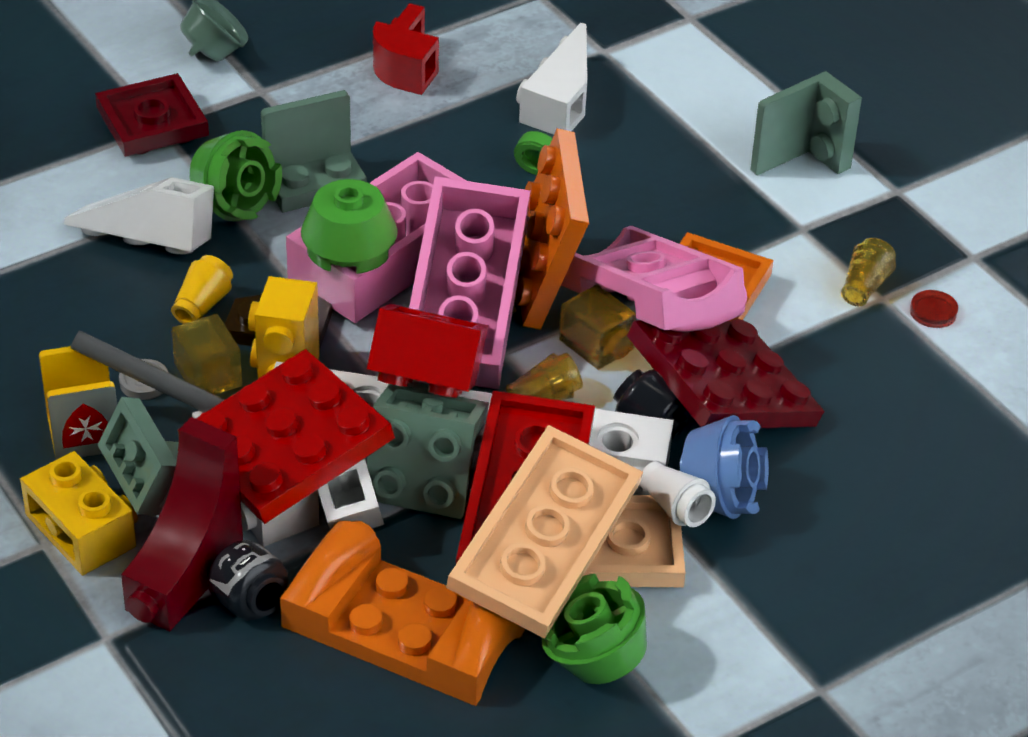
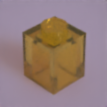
(596, 326)
(207, 355)

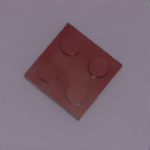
(151, 114)

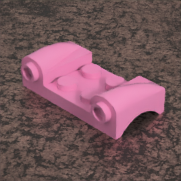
(667, 281)

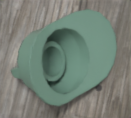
(212, 30)

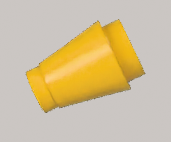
(202, 288)

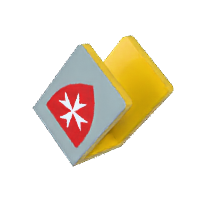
(76, 400)

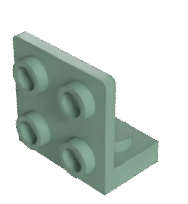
(807, 117)
(311, 145)
(431, 451)
(139, 456)

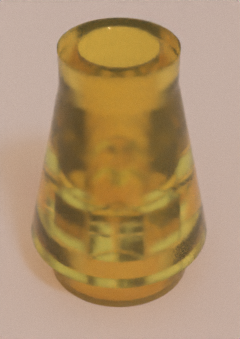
(868, 269)
(551, 378)

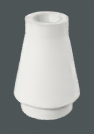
(679, 494)

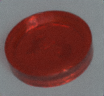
(934, 308)

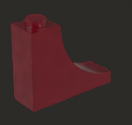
(193, 527)

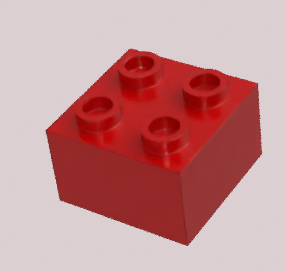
(426, 349)

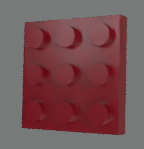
(727, 374)

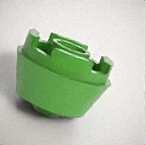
(241, 174)
(349, 226)
(599, 631)

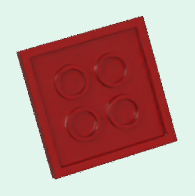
(296, 433)

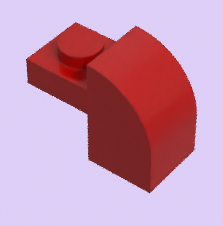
(404, 53)

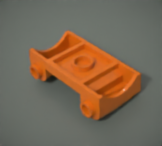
(393, 616)

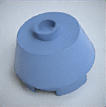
(730, 462)

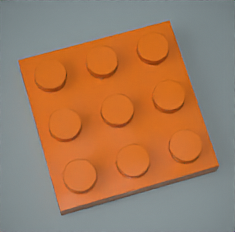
(554, 227)

